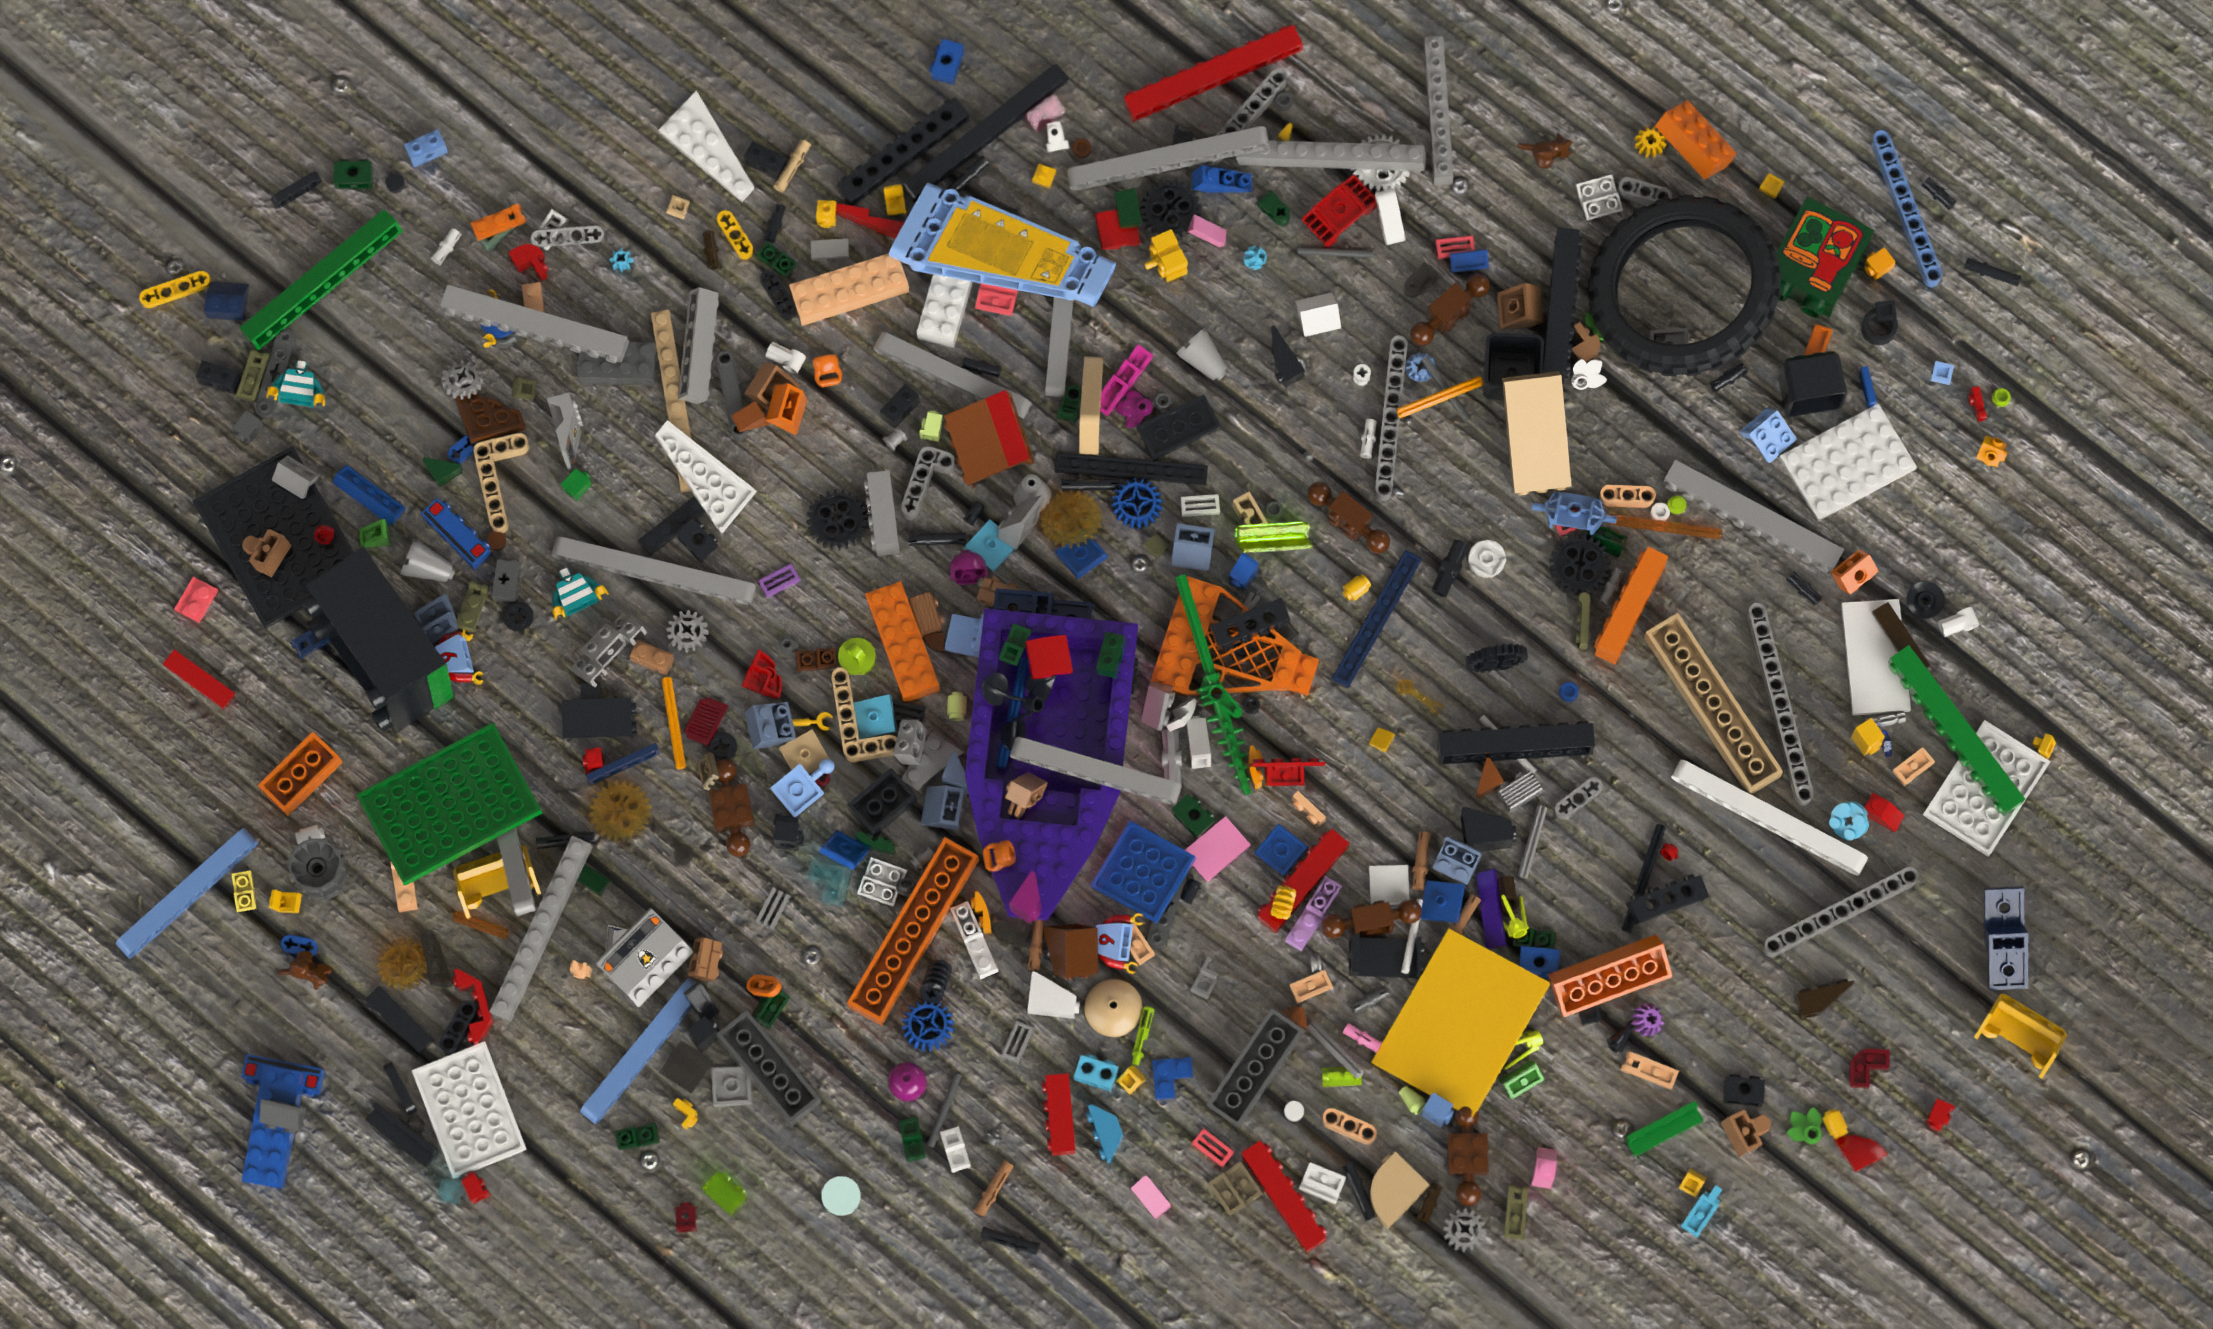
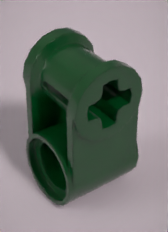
(1272, 206)
(1070, 407)

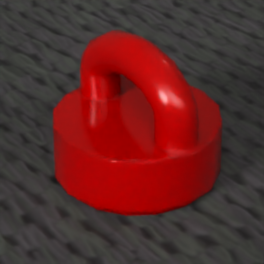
(324, 534)

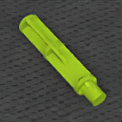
(1142, 1034)

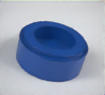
(1568, 692)

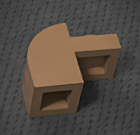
(1588, 345)

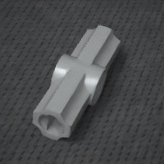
(1171, 755)

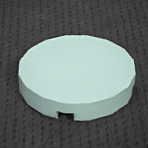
(841, 1195)

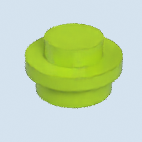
(2001, 397)
(1676, 504)

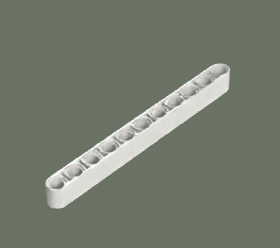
(1769, 817)

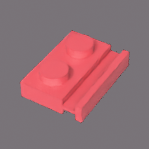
(996, 299)
(196, 600)

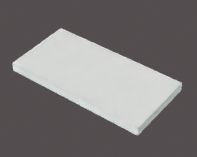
(1868, 650)

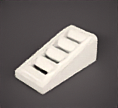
(549, 220)

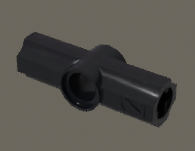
(1450, 568)

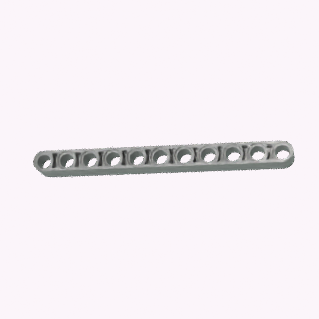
(1168, 158)
(653, 570)
(1777, 712)

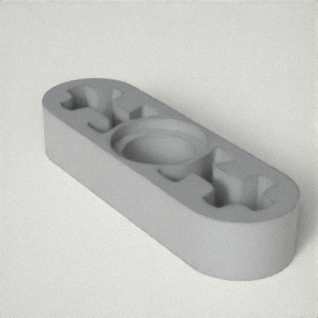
(1570, 811)

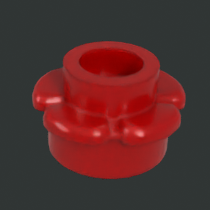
(1669, 852)

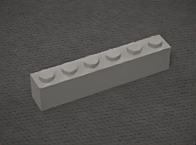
(698, 345)

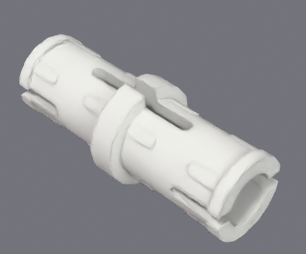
(446, 246)
(1368, 438)

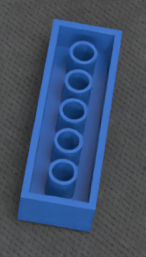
(271, 1148)

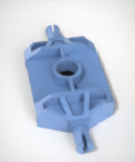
(1588, 517)

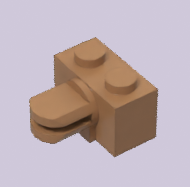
(266, 551)
(1024, 793)
(1745, 1132)

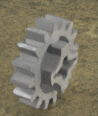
(462, 380)
(682, 636)
(1458, 1223)

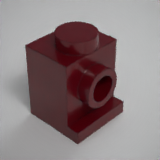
(689, 1224)

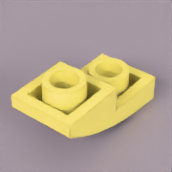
(244, 891)

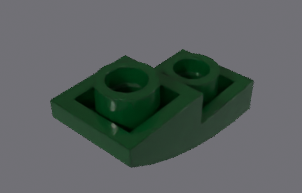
(776, 260)
(880, 845)
(1537, 939)
(637, 1137)

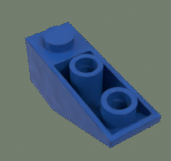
(1220, 180)

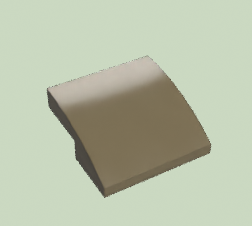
(1236, 1188)

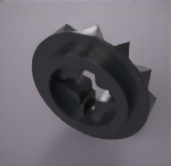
(513, 609)
(726, 739)

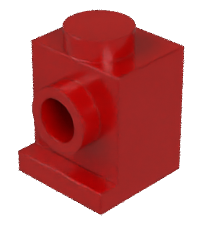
(593, 759)
(1939, 1114)
(474, 1187)

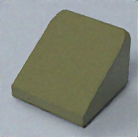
(523, 388)
(1155, 546)

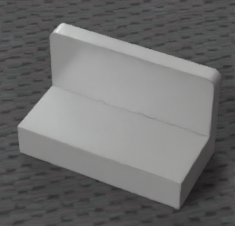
(294, 476)

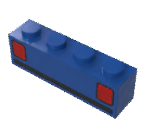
(456, 534)
(253, 1069)

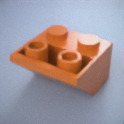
(787, 408)

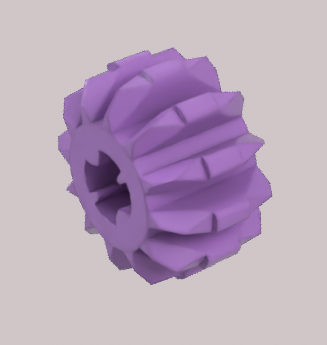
(1642, 1013)

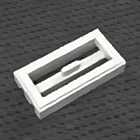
(1200, 505)

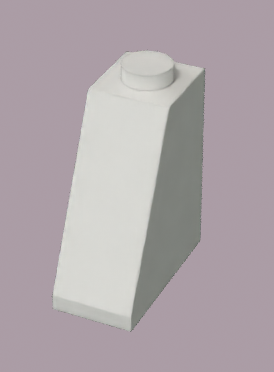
(1198, 742)
(1051, 999)

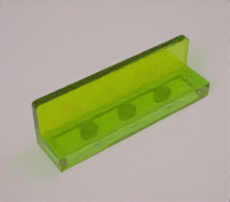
(1273, 537)

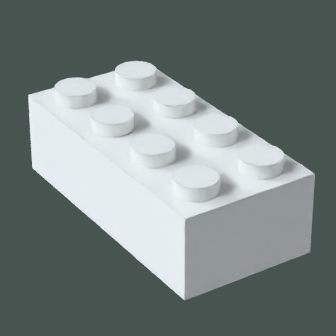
(944, 310)

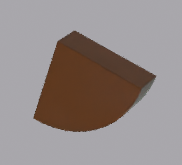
(935, 641)

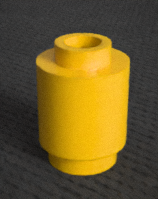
(1356, 587)
(1835, 1123)

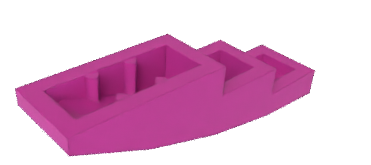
(1124, 379)

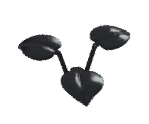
(994, 690)

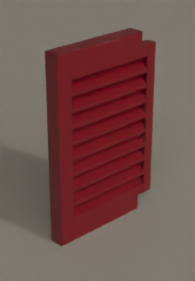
(705, 720)

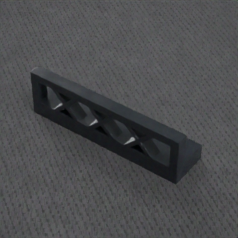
(401, 1135)

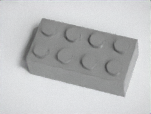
(883, 517)

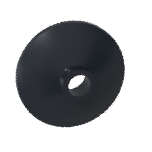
(1927, 591)

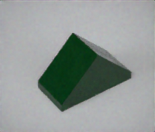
(442, 470)

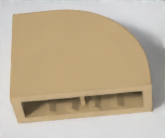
(1395, 1189)

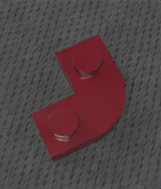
(1864, 1062)

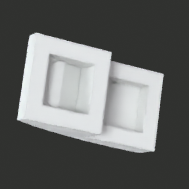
(1182, 714)
(955, 1149)

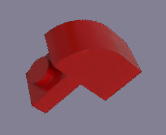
(528, 256)

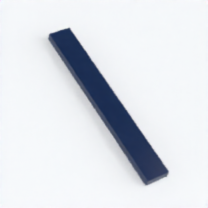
(1376, 619)

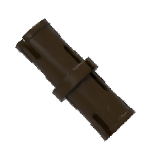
(711, 250)
(1429, 1203)

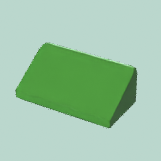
(1521, 1079)

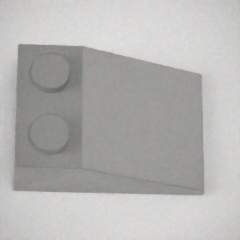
(1020, 521)

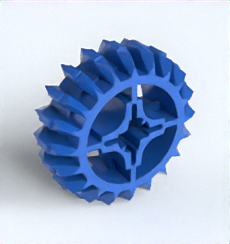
(1144, 502)
(930, 1018)

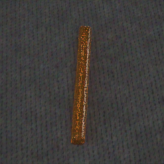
(1669, 527)

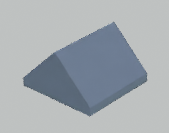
(954, 773)

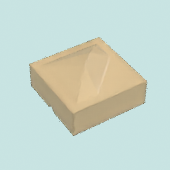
(678, 207)

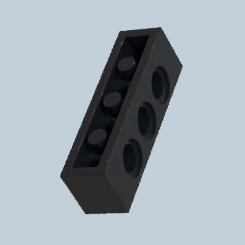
(1275, 609)
(1696, 893)

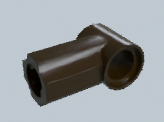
(1507, 887)

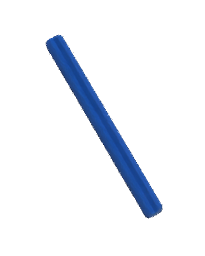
(1014, 707)

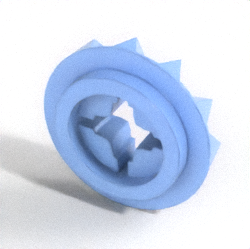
(1411, 368)

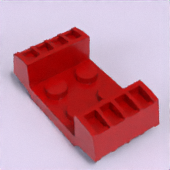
(1339, 210)

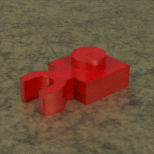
(1975, 399)

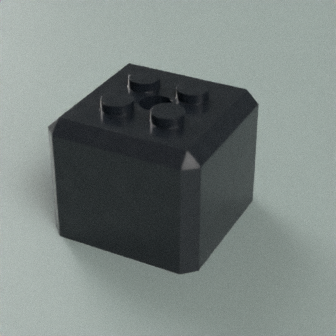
(1507, 353)
(1812, 384)

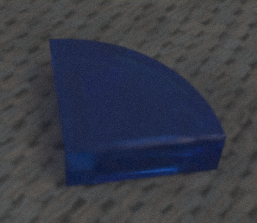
(1886, 744)

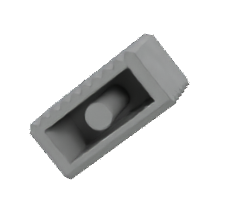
(1519, 791)

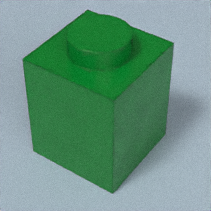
(576, 484)

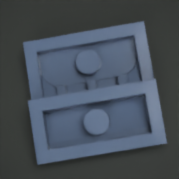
(437, 618)

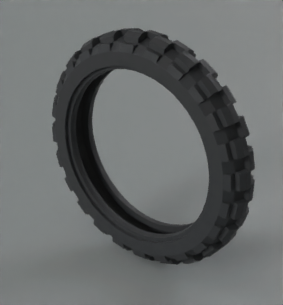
(1701, 355)

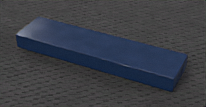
(623, 764)

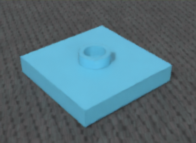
(989, 546)
(875, 717)

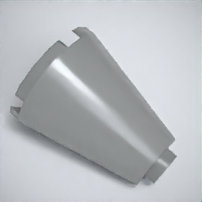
(1204, 356)
(1031, 487)
(426, 564)

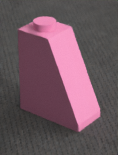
(1544, 1168)

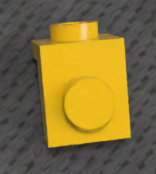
(894, 200)
(826, 213)
(285, 901)
(686, 1108)

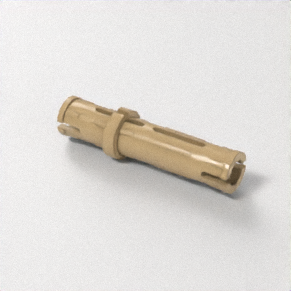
(795, 160)

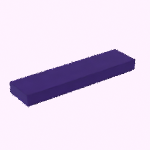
(1491, 909)

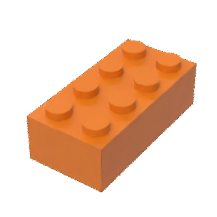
(1696, 139)
(300, 773)

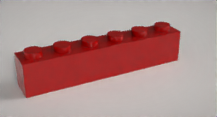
(1307, 875)
(1283, 1196)

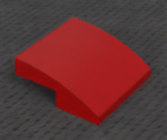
(1111, 234)
(1049, 656)

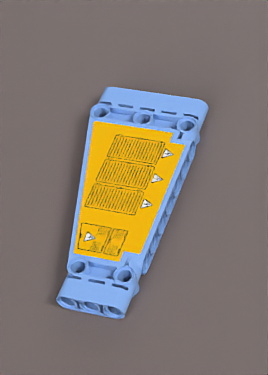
(996, 249)

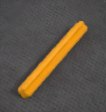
(1439, 396)
(673, 721)

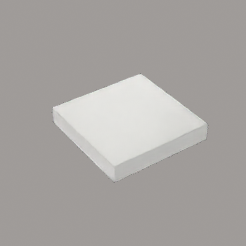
(1389, 883)

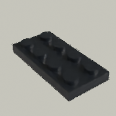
(1178, 427)

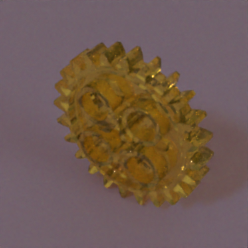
(1059, 529)
(636, 817)

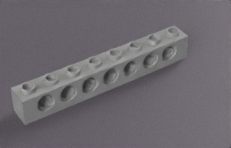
(1438, 110)

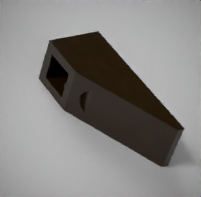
(1816, 1001)

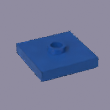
(1083, 558)
(844, 850)
(1281, 850)
(1442, 901)

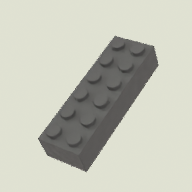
(1256, 1066)
(768, 1069)

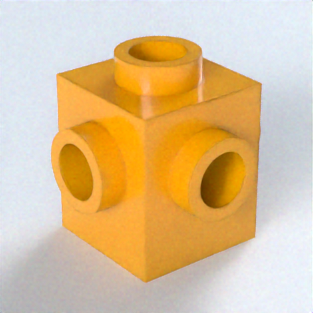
(1992, 451)

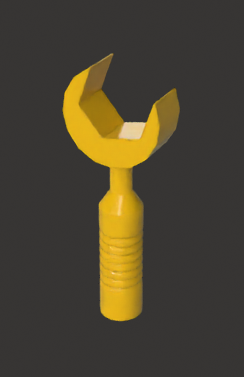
(806, 722)

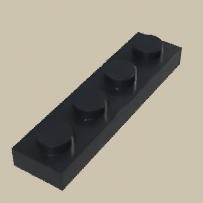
(666, 530)

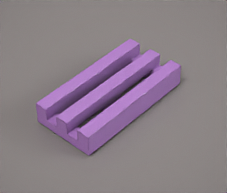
(781, 587)

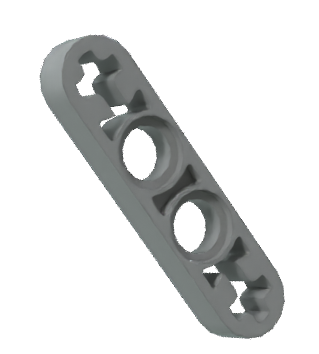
(567, 239)

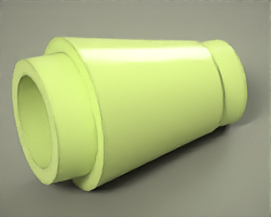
(1413, 1100)

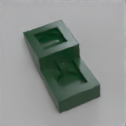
(1015, 644)
(912, 1139)

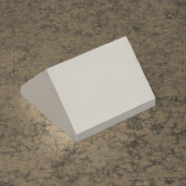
(1318, 314)

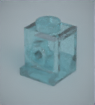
(450, 1191)

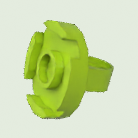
(857, 656)

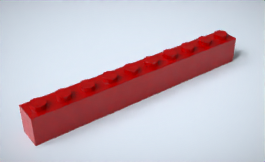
(1213, 73)

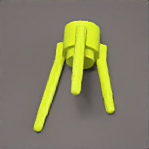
(1517, 927)
(1531, 1039)

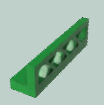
(1664, 1129)

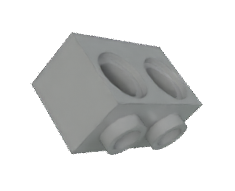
(910, 742)

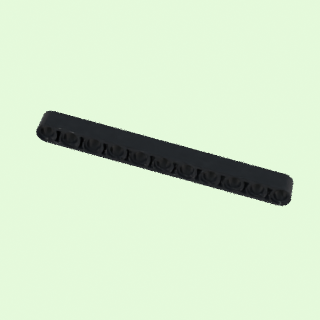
(986, 131)

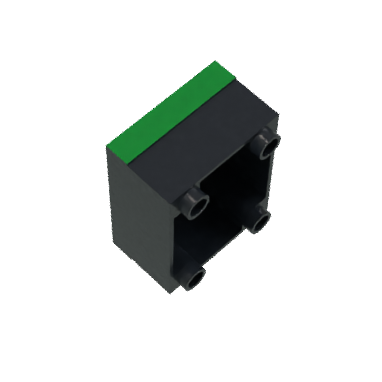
(378, 641)

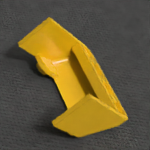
(485, 878)
(2025, 1030)

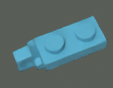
(1702, 1212)

